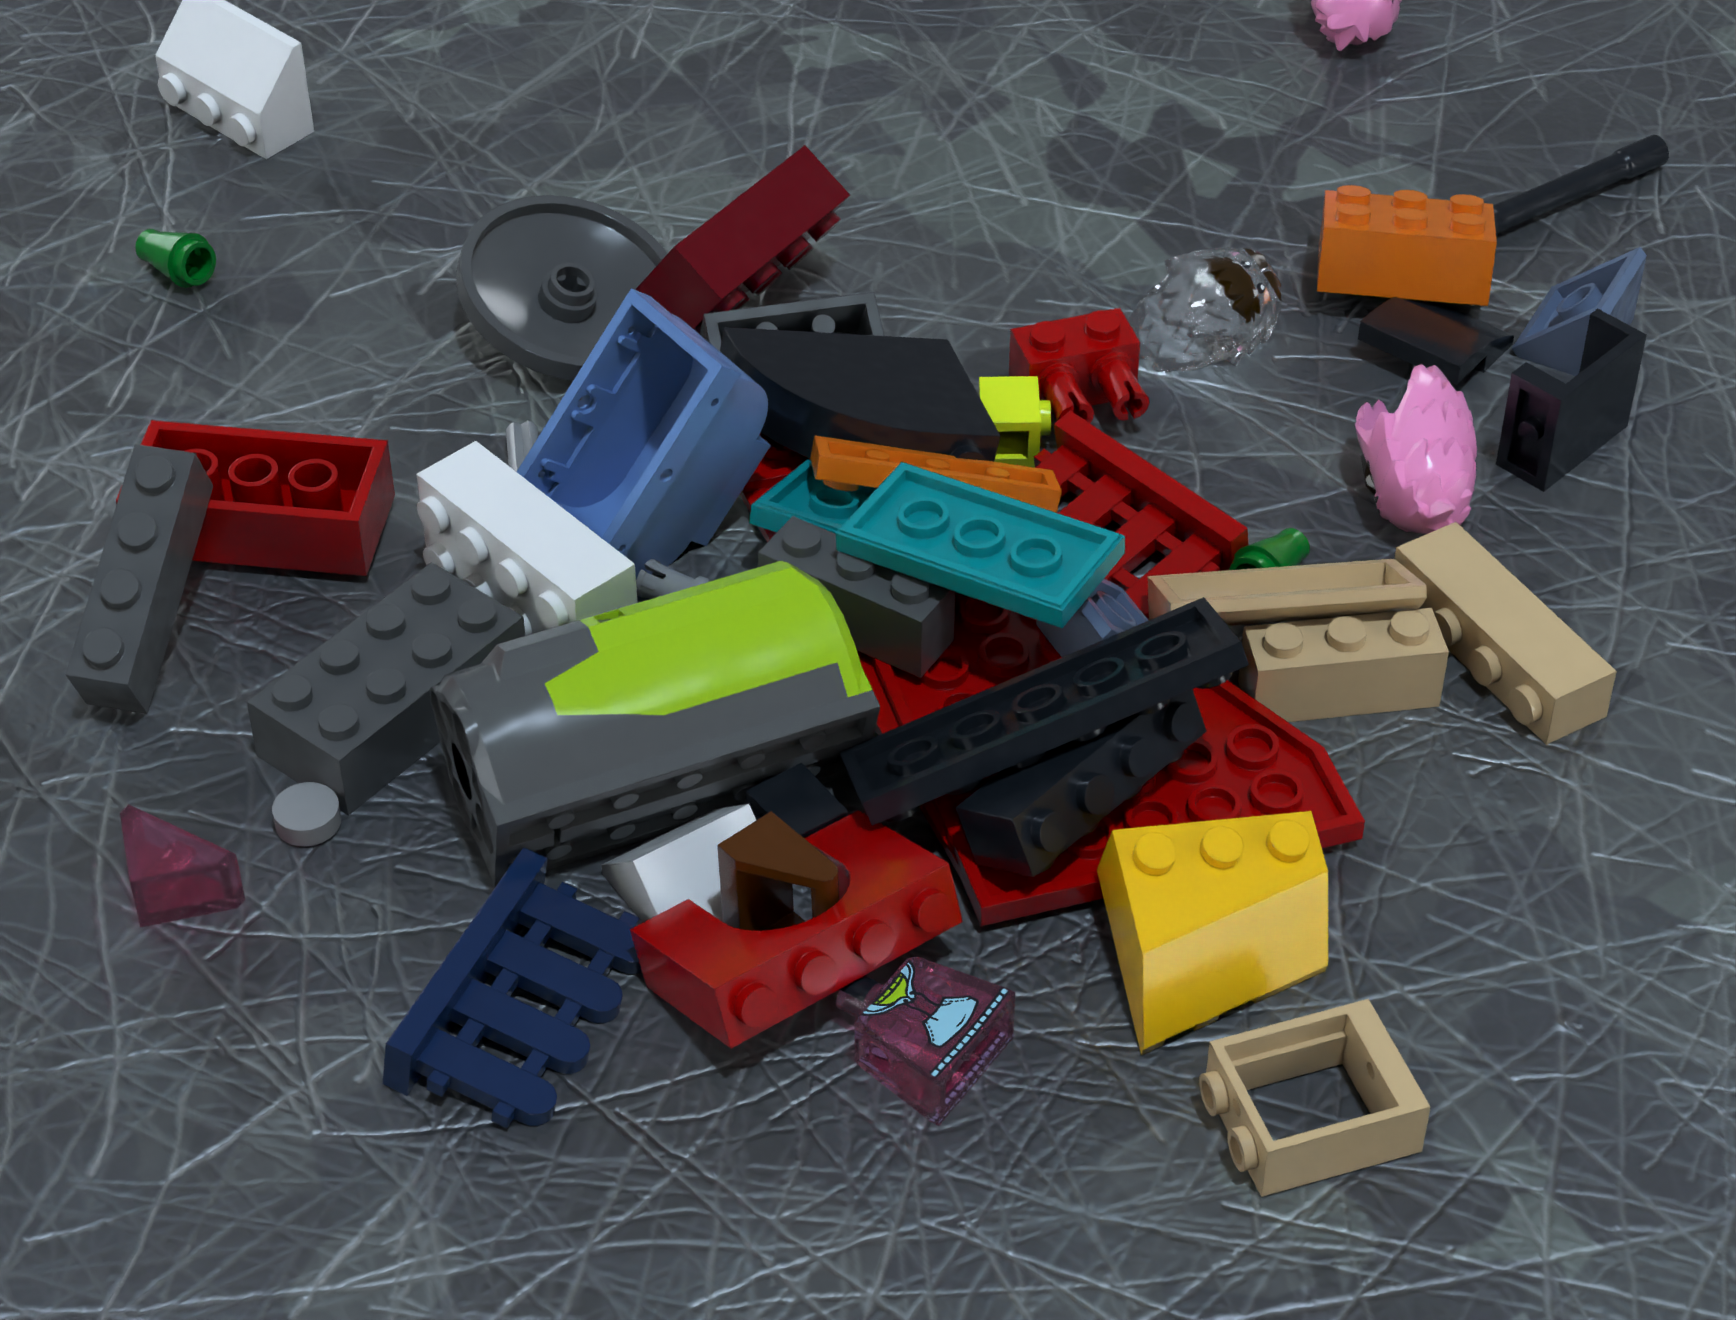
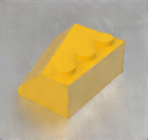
(1213, 916)

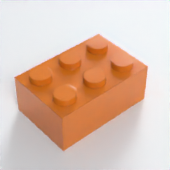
(1406, 246)

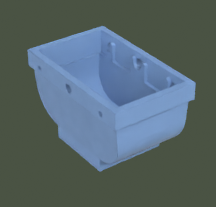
(654, 440)

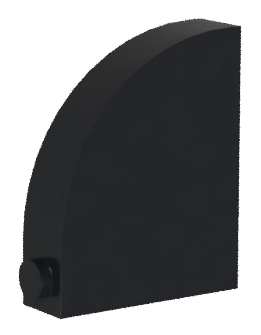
(864, 391)

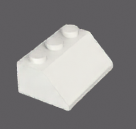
(236, 75)

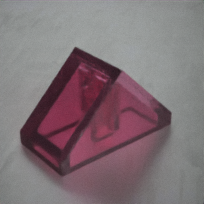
(176, 871)

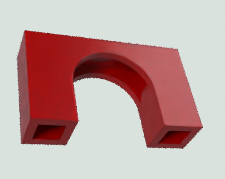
(752, 979)

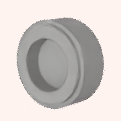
(306, 814)

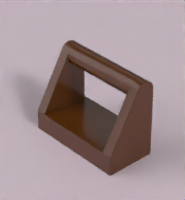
(759, 874)

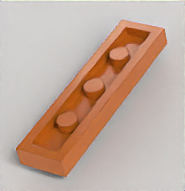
(852, 463)

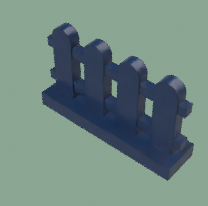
(460, 997)

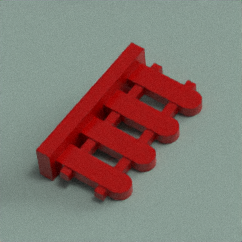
(1146, 503)

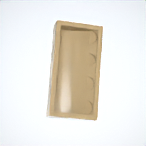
(1292, 591)

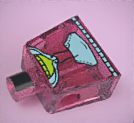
(928, 1032)

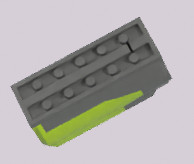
(650, 715)

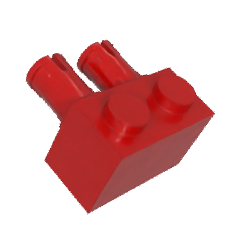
(1082, 363)

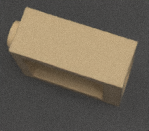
(1301, 1046)

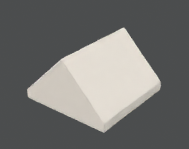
(677, 865)

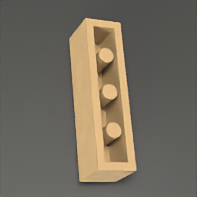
(1509, 635)

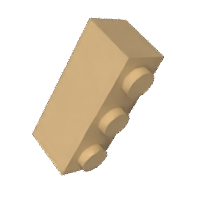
(1346, 664)

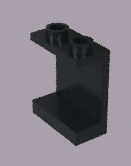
(1559, 425)

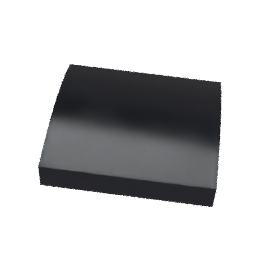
(1434, 336)

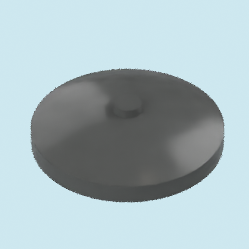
(550, 276)

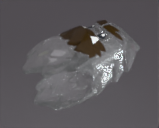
(1208, 309)

